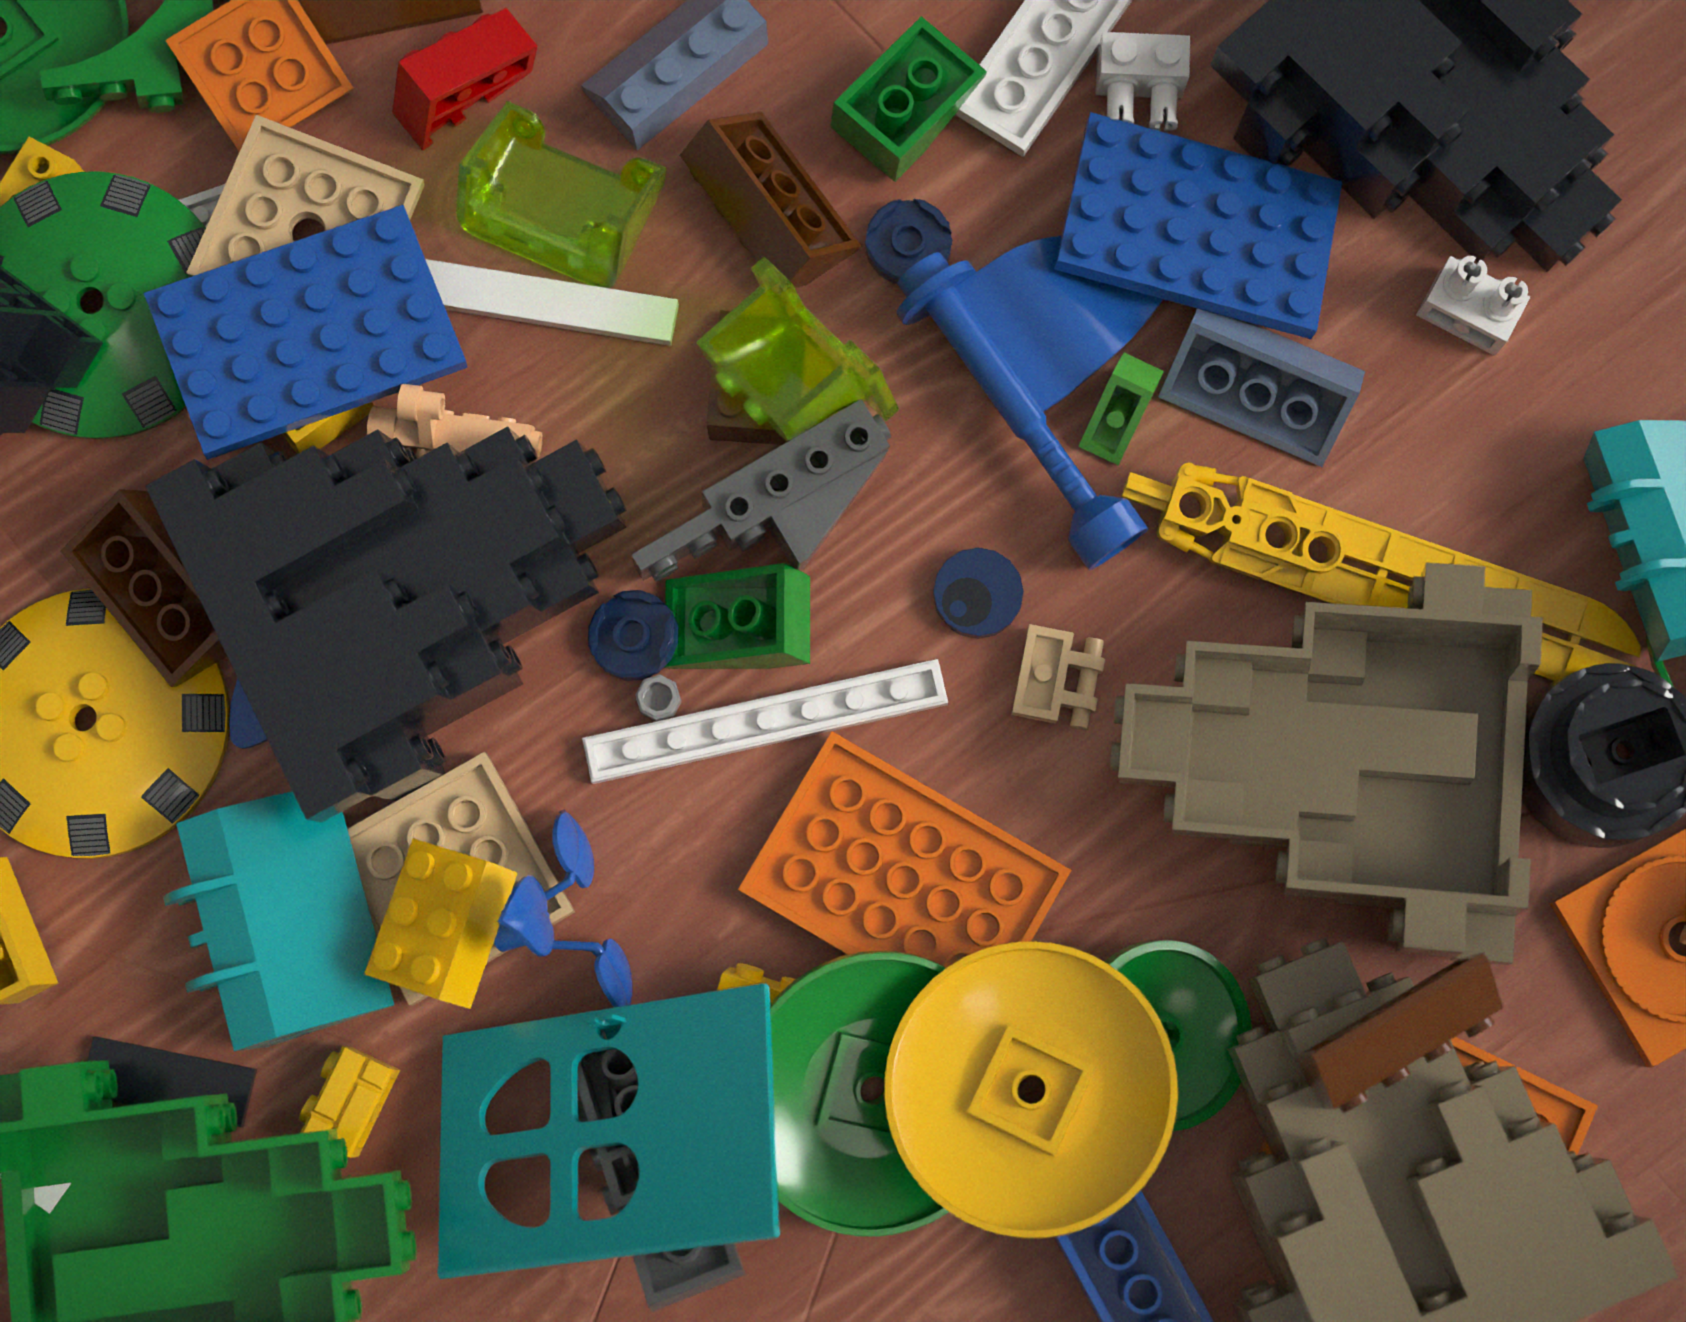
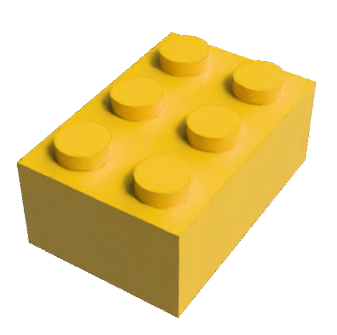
(441, 923)

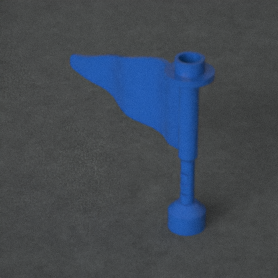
(1030, 344)

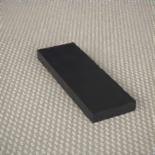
(163, 1075)

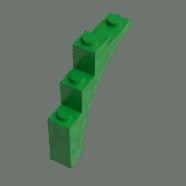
(136, 64)

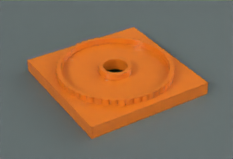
(1623, 937)

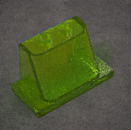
(789, 361)

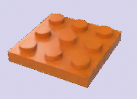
(259, 62)

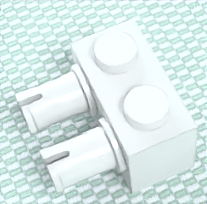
(1143, 67)
(1474, 303)

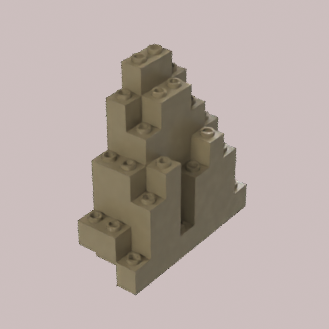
(1366, 753)
(1428, 1192)

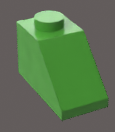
(1120, 408)

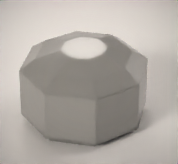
(658, 698)

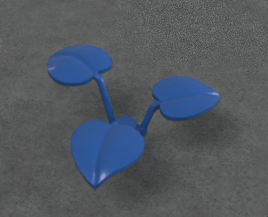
(528, 924)

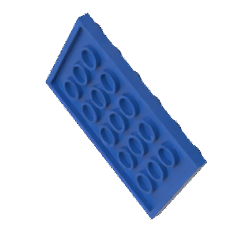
(1199, 226)
(305, 331)

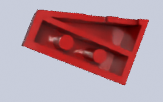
(459, 71)

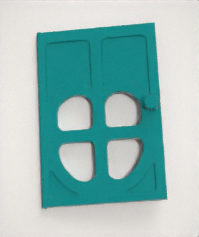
(695, 1128)

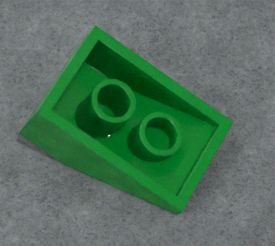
(906, 98)
(741, 618)

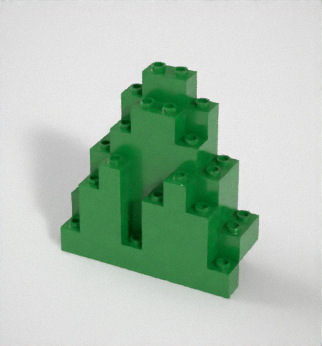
(179, 1216)

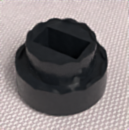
(1571, 760)

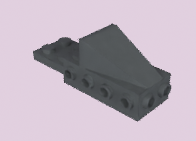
(814, 484)
(606, 1091)

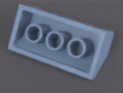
(676, 65)
(1262, 385)

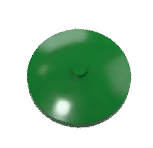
(1200, 1014)

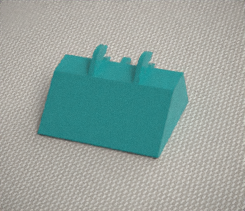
(1642, 494)
(279, 920)

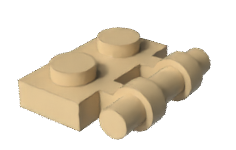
(1044, 673)

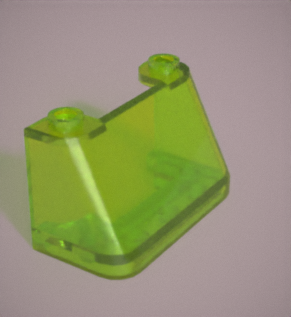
(553, 203)

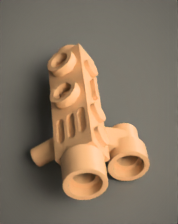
(425, 425)

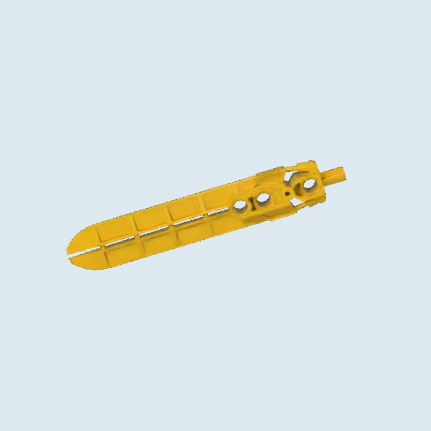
(1348, 536)

